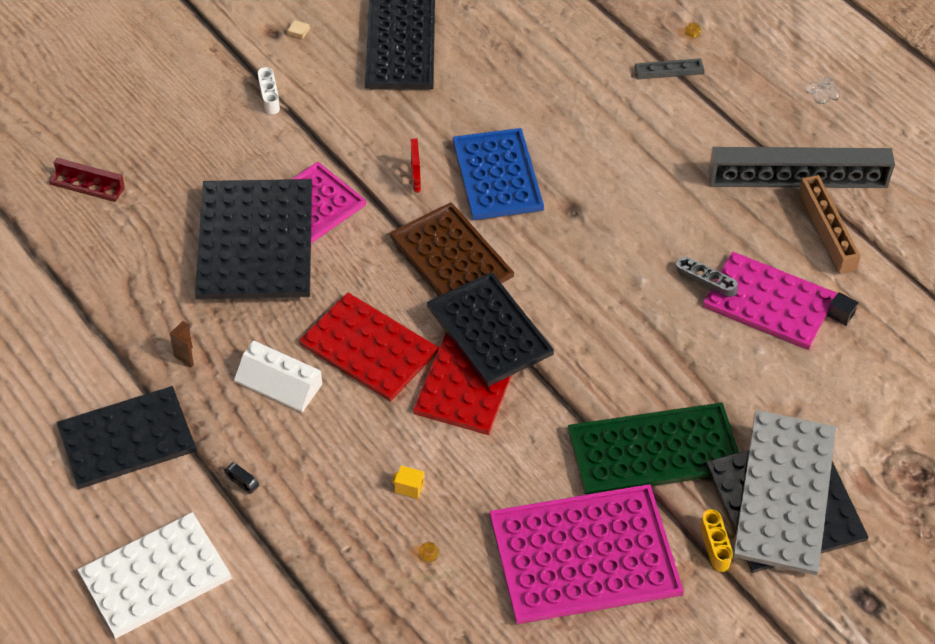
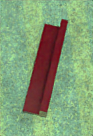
(89, 176)

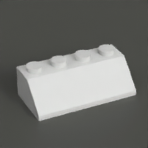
(278, 376)

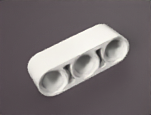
(268, 90)

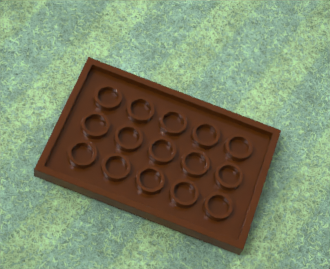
(449, 250)

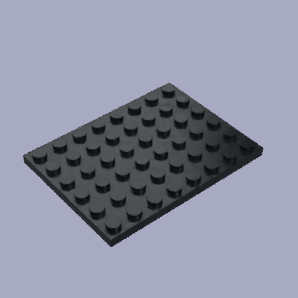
(254, 239)

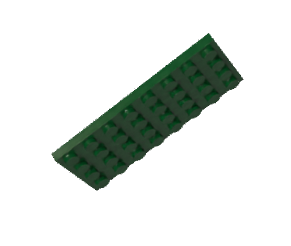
(651, 447)

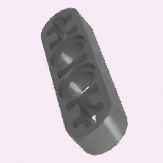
(691, 266)

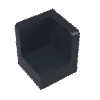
(842, 308)

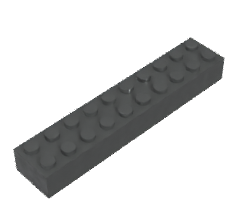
(788, 165)

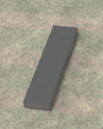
(669, 68)

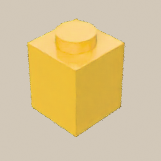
(408, 481)

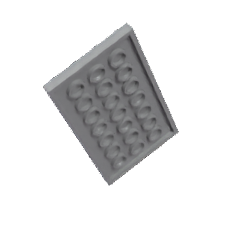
(785, 492)

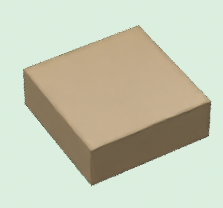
(298, 29)

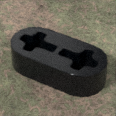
(241, 477)

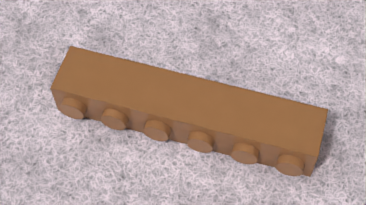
(829, 224)

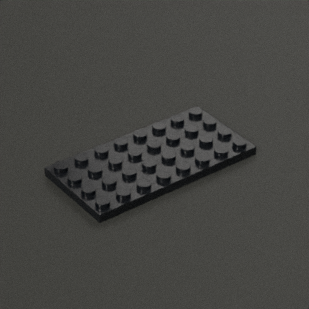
(400, 44)

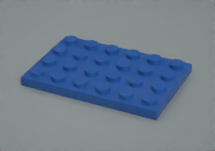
(497, 174)

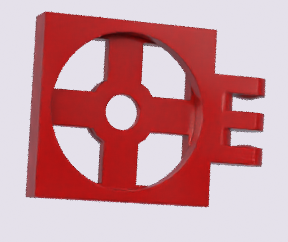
(415, 166)

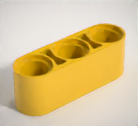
(716, 548)

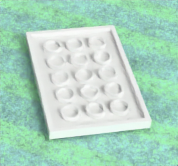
(154, 575)

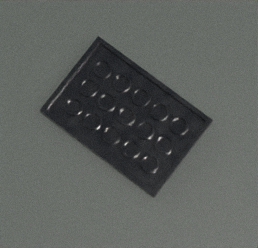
(490, 329)
(126, 437)

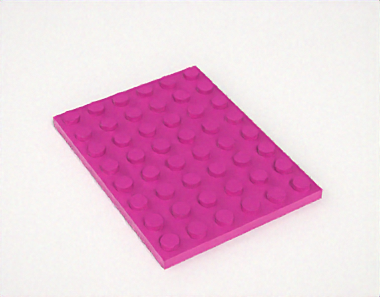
(584, 554)

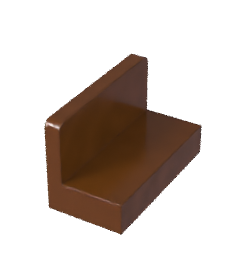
(182, 343)

